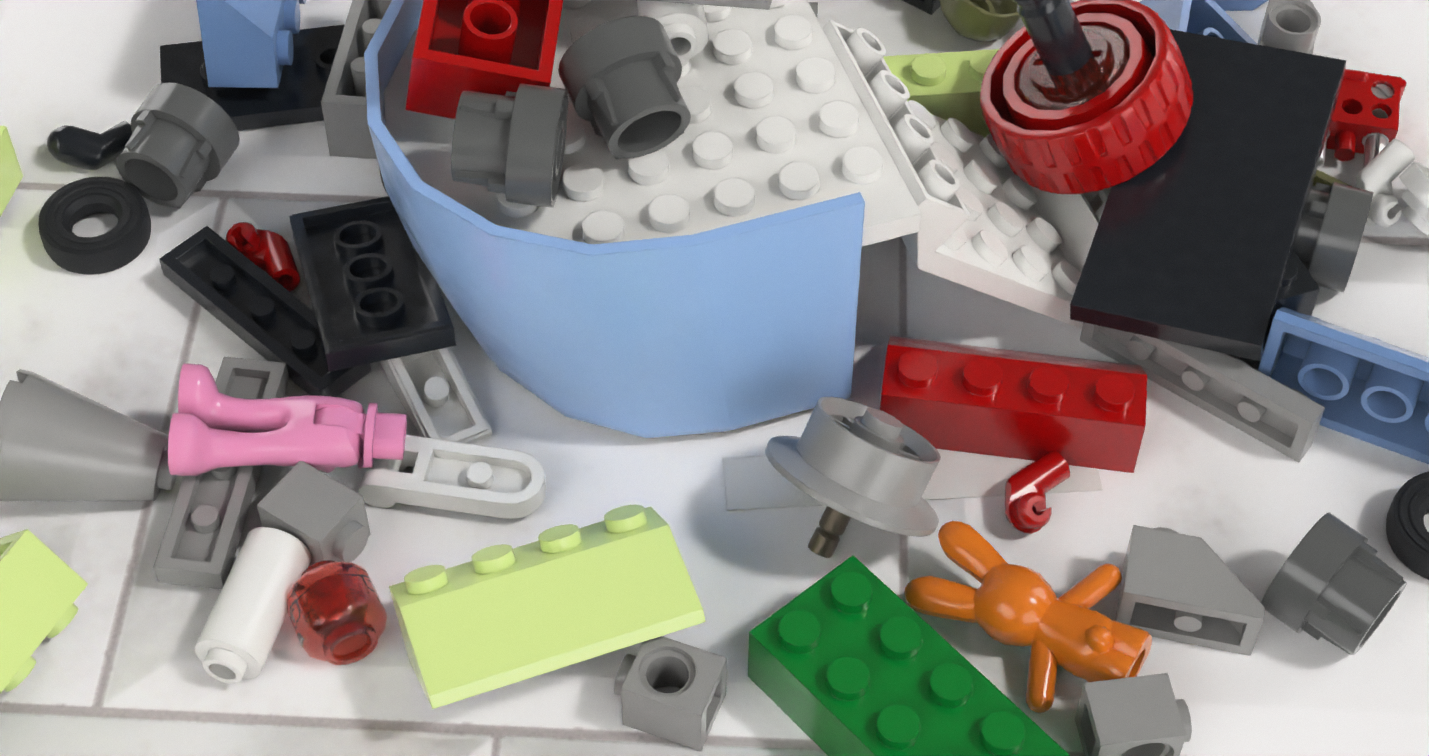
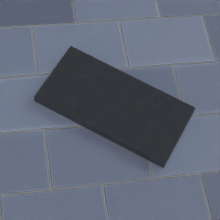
(1211, 226)

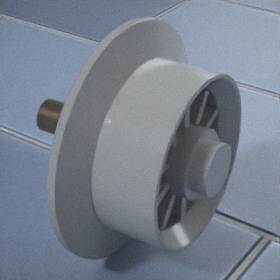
(861, 469)

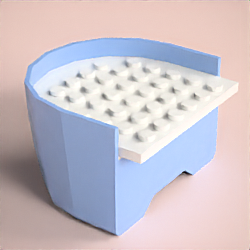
(672, 280)

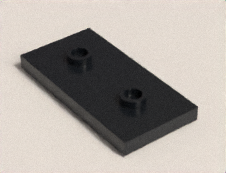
(251, 108)
(368, 285)

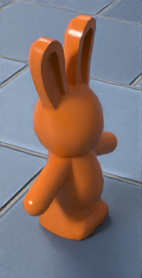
(1023, 610)

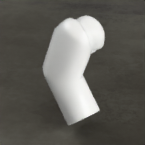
(1378, 178)

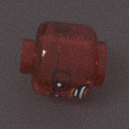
(336, 612)

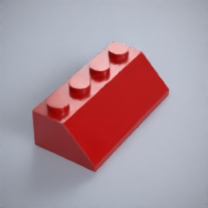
(1017, 402)

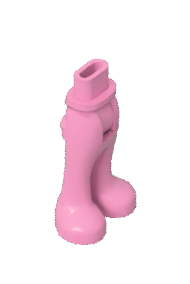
(237, 432)

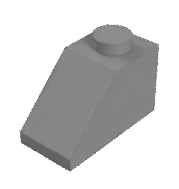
(1186, 593)

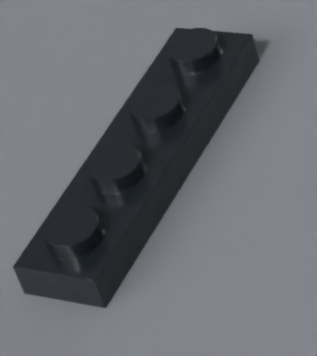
(256, 310)

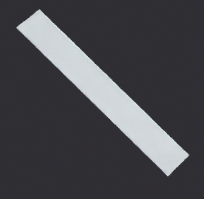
(756, 484)

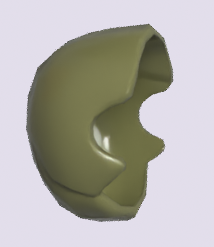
(981, 18)

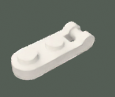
(458, 479)

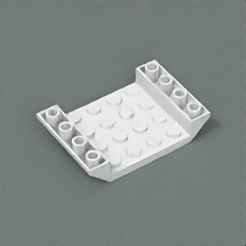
(976, 214)

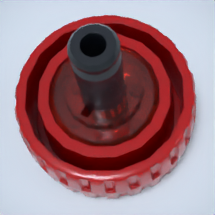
(1085, 94)

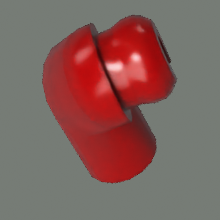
(267, 251)
(1027, 488)

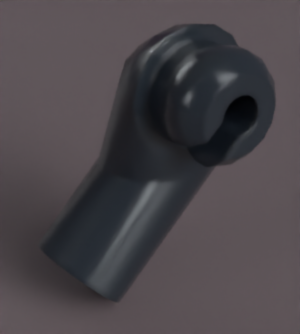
(88, 148)

